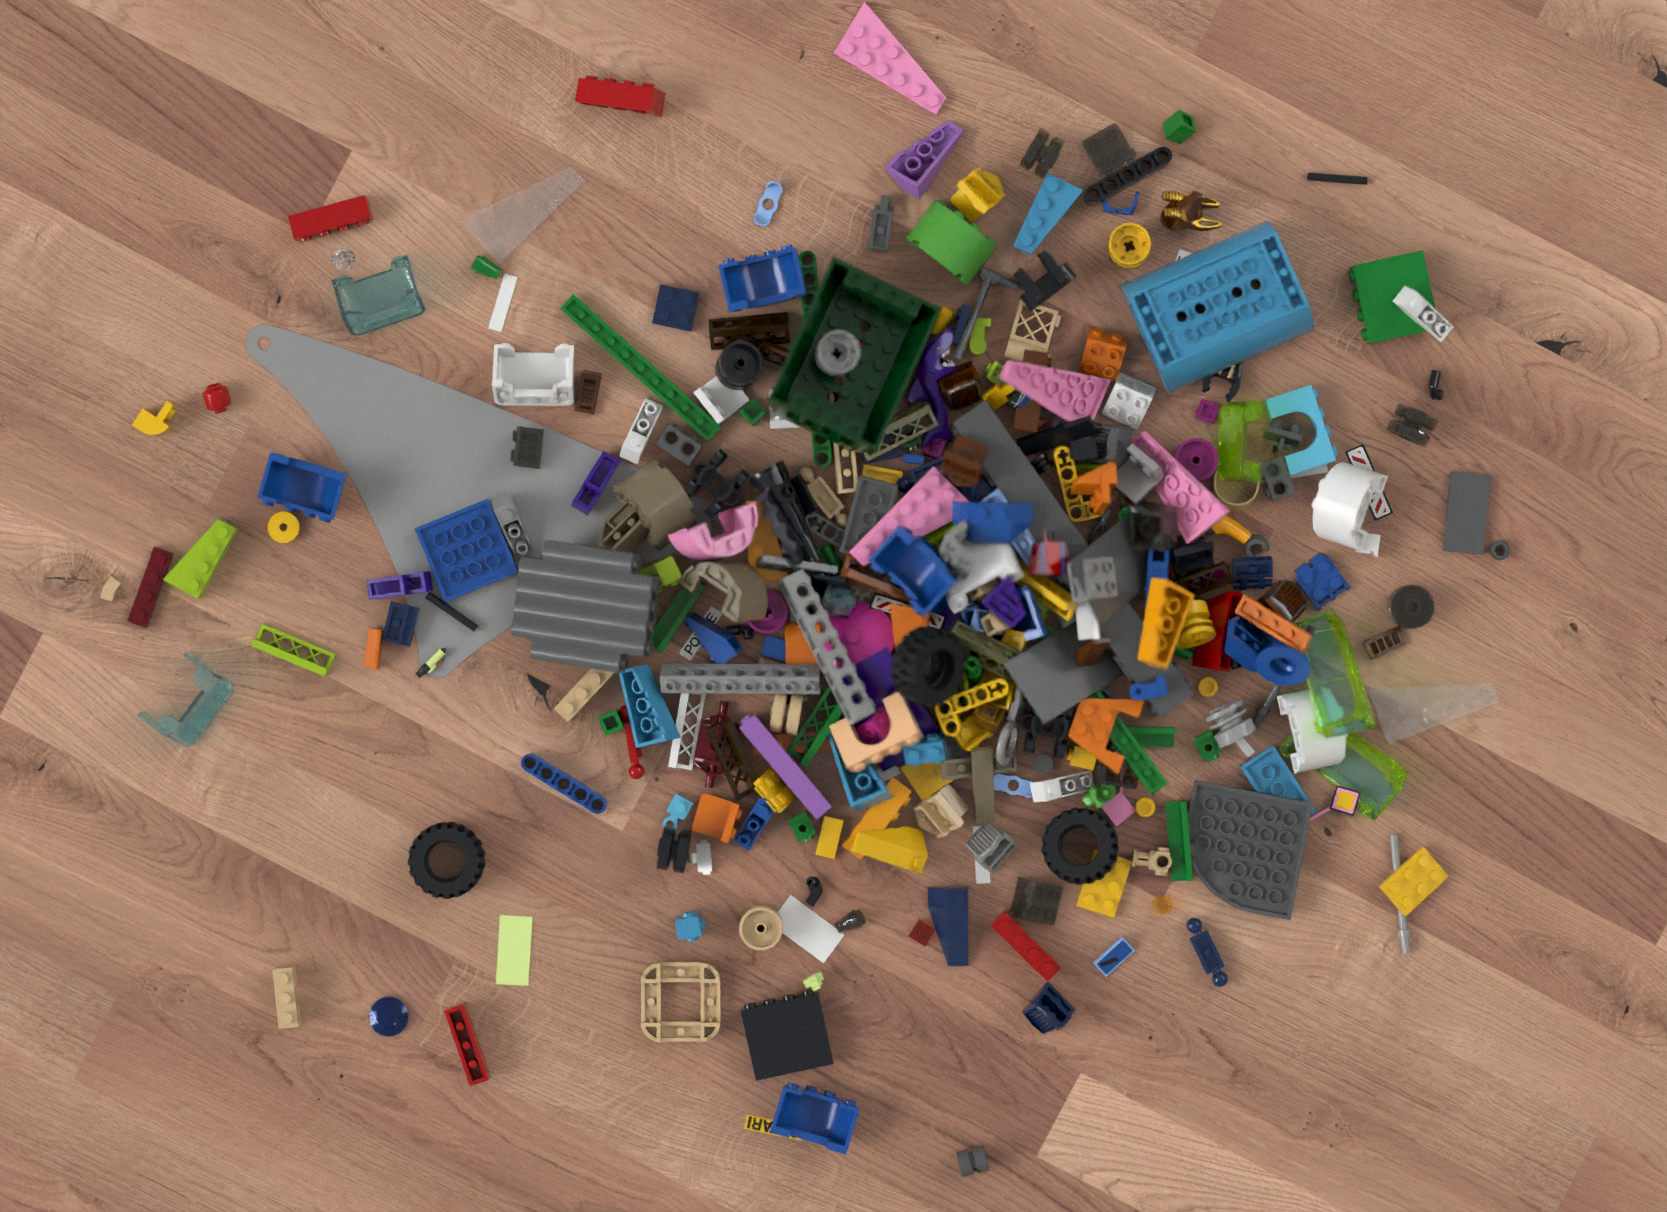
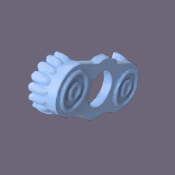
(773, 192)
(1001, 783)

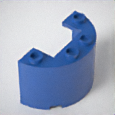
(762, 279)
(301, 486)
(914, 567)
(1031, 624)
(815, 1117)

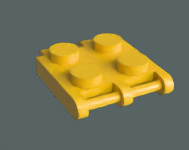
(773, 789)

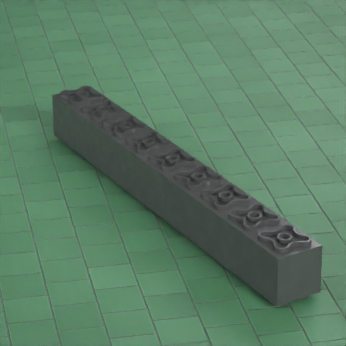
(1019, 482)

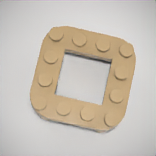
(680, 1031)

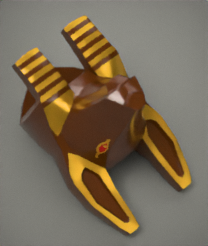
(1187, 211)

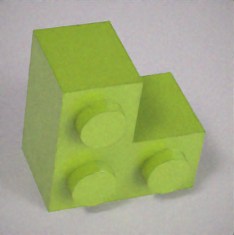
(666, 569)

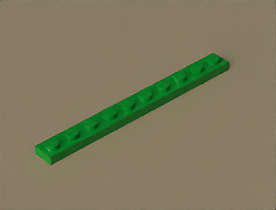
(640, 367)
(1128, 746)

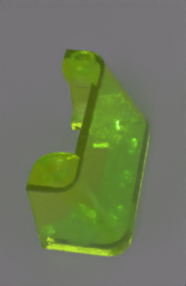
(1232, 441)

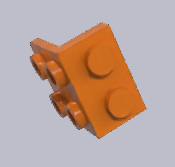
(1103, 353)
(716, 817)

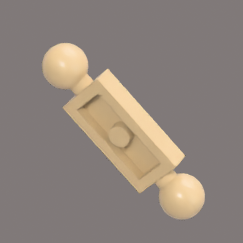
(824, 497)

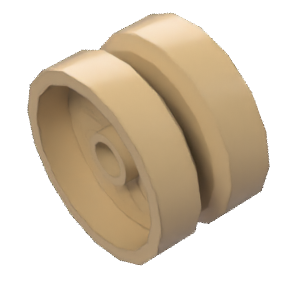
(786, 712)
(763, 916)

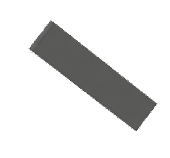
(789, 565)

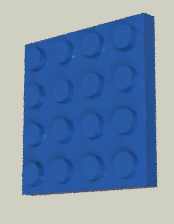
(466, 550)

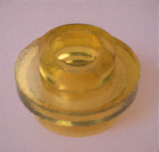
(1162, 911)

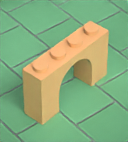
(903, 732)

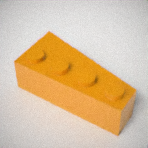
(1163, 622)

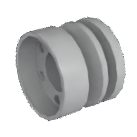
(845, 345)
(1230, 723)

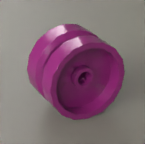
(1204, 452)
(777, 616)

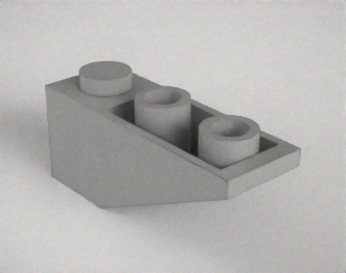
(512, 525)

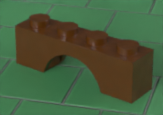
(1028, 417)

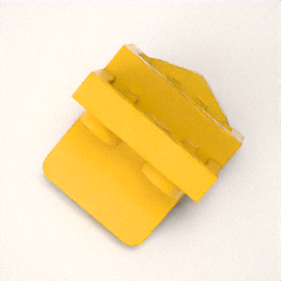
(978, 194)

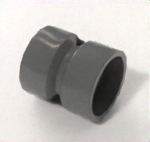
(972, 1161)

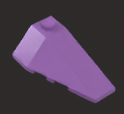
(920, 164)

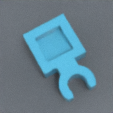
(679, 809)

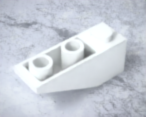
(1422, 313)
(641, 431)
(1061, 786)

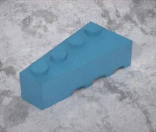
(1047, 209)
(646, 707)
(861, 787)

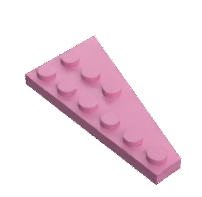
(879, 54)
(1060, 391)
(1195, 504)
(920, 509)

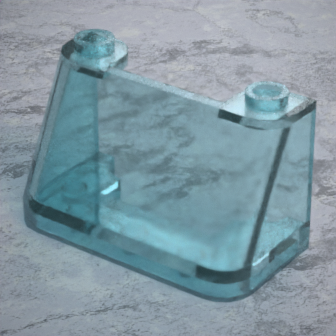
(380, 298)

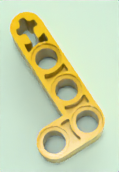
(1065, 484)
(974, 700)

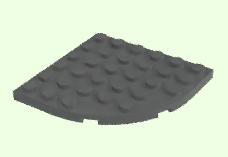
(1248, 846)

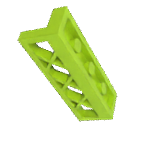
(290, 657)

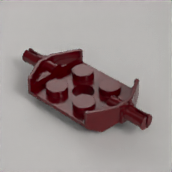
(705, 756)

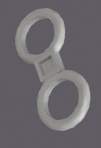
(1012, 726)

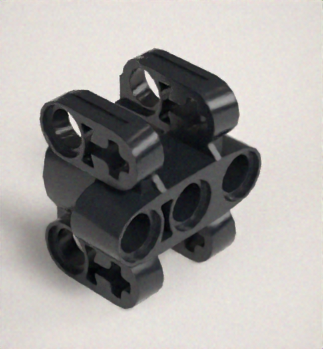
(1047, 285)
(726, 489)
(1036, 727)

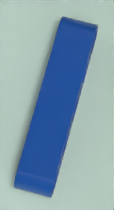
(574, 785)

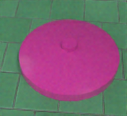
(863, 633)

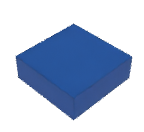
(913, 459)

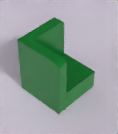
(1179, 127)
(753, 412)

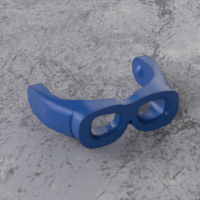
(1129, 211)

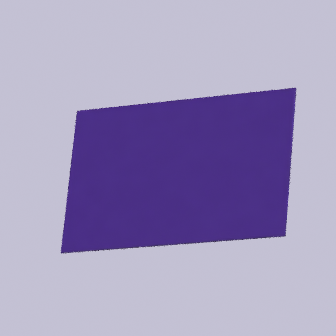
(877, 679)

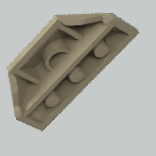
(622, 530)

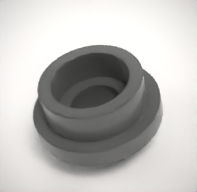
(1506, 550)

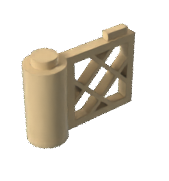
(1017, 344)

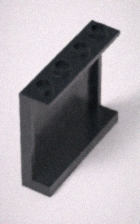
(786, 1035)

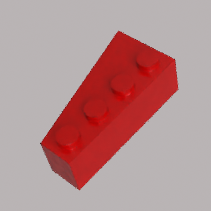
(620, 95)

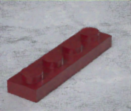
(150, 587)

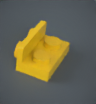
(971, 734)

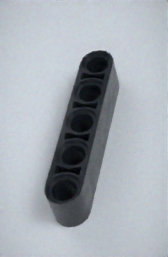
(1135, 170)

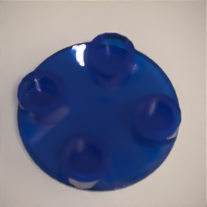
(388, 1016)

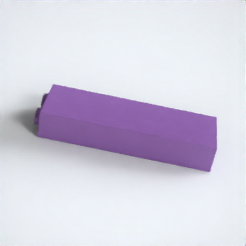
(784, 765)

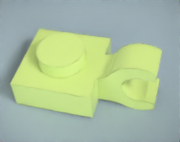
(814, 981)

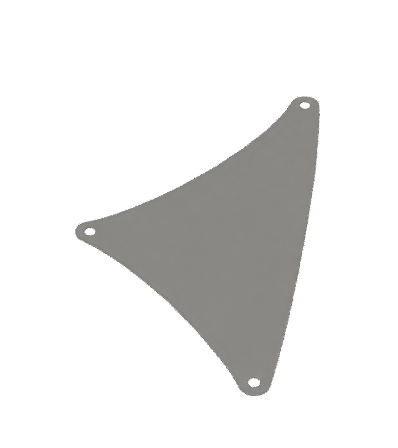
(430, 453)

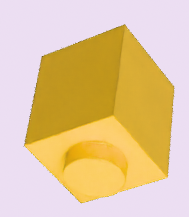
(1081, 758)

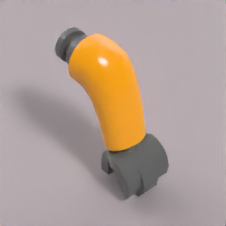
(1237, 531)

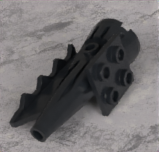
(786, 505)

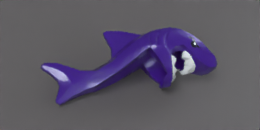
(928, 370)

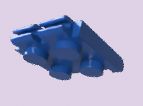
(1320, 580)

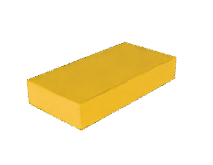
(829, 837)

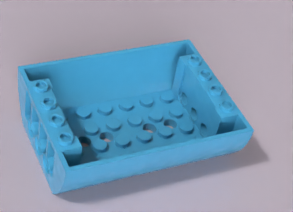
(1230, 326)

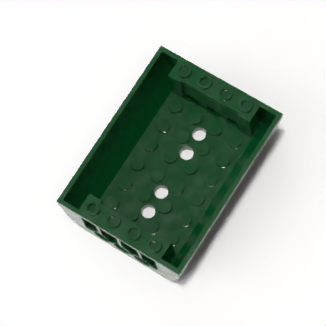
(887, 359)

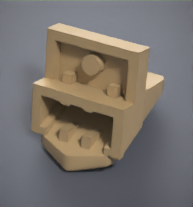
(940, 812)

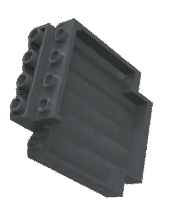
(585, 606)

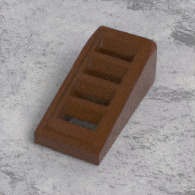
(592, 375)
(1368, 646)
(1092, 651)

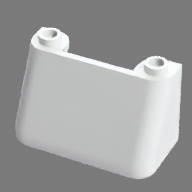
(533, 377)
(990, 562)

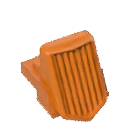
(1099, 484)

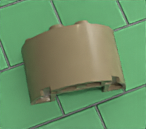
(658, 501)
(741, 582)

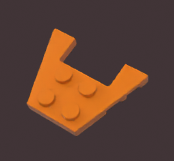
(1094, 725)

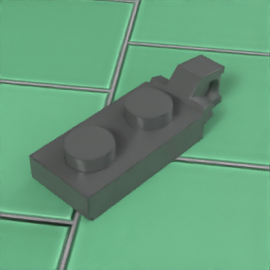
(881, 226)

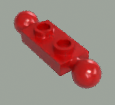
(636, 770)

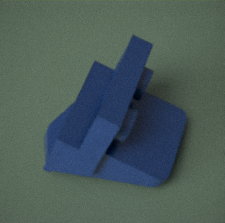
(1048, 1010)

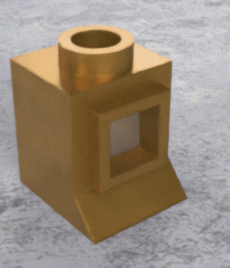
(988, 717)

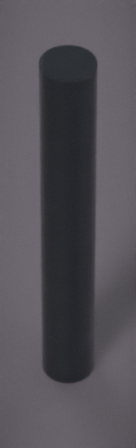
(1337, 178)
(451, 611)

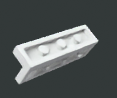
(1086, 622)
(680, 721)

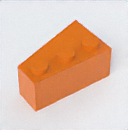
(906, 619)

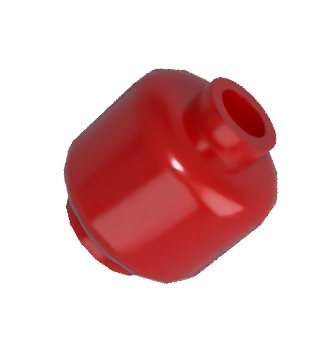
(216, 398)

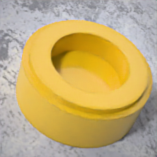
(1207, 686)
(1145, 807)

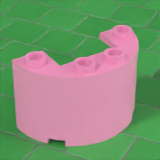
(738, 530)

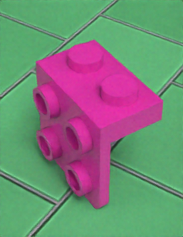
(876, 728)

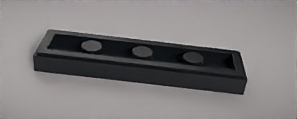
(1057, 435)

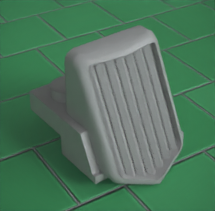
(991, 846)

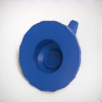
(1281, 663)

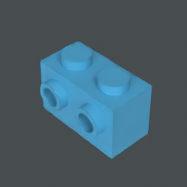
(928, 749)
(690, 926)

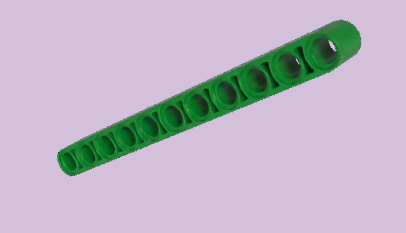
(812, 289)

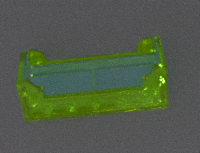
(1335, 679)
(1362, 770)

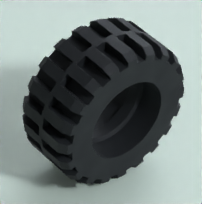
(945, 667)
(1099, 865)
(439, 886)

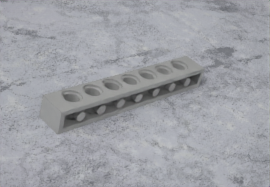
(824, 657)
(741, 678)

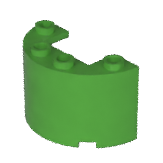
(952, 241)

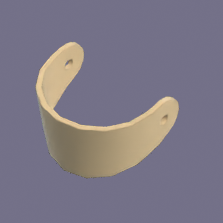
(1232, 507)

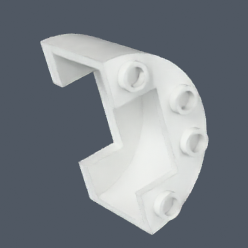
(1344, 502)
(1312, 748)

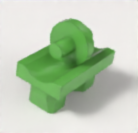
(1099, 795)

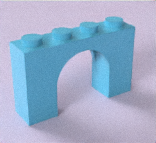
(1305, 402)

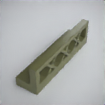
(902, 419)
(987, 648)

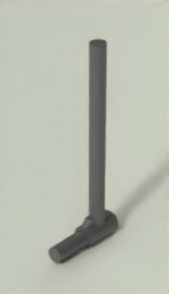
(989, 278)

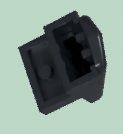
(1191, 557)

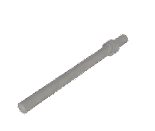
(1404, 932)

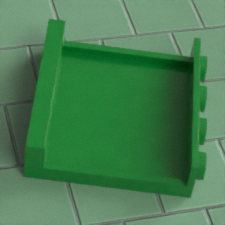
(1378, 285)

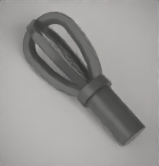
(1102, 522)

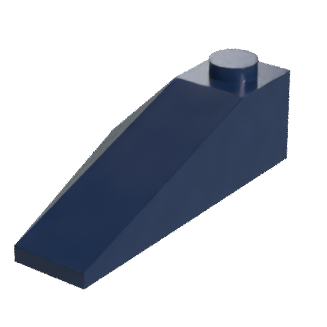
(950, 917)

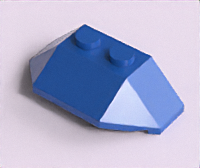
(993, 520)
(1244, 642)

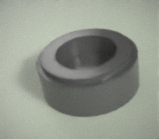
(1043, 763)

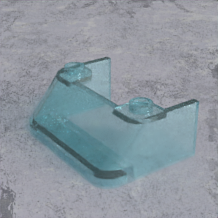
(213, 696)

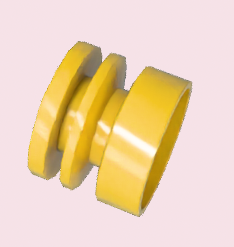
(1125, 235)
(1197, 626)

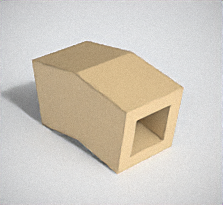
(110, 589)

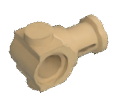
(1151, 861)

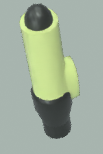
(431, 663)

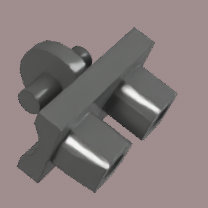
(1282, 438)

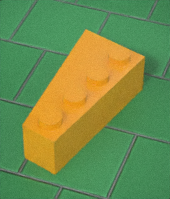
(764, 544)
(881, 814)

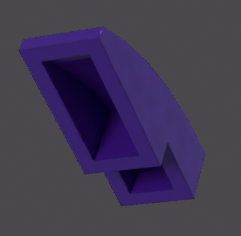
(595, 483)
(399, 585)

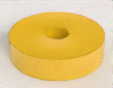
(275, 523)

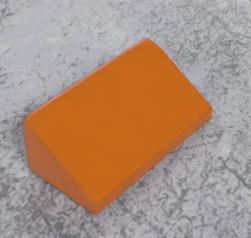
(373, 648)

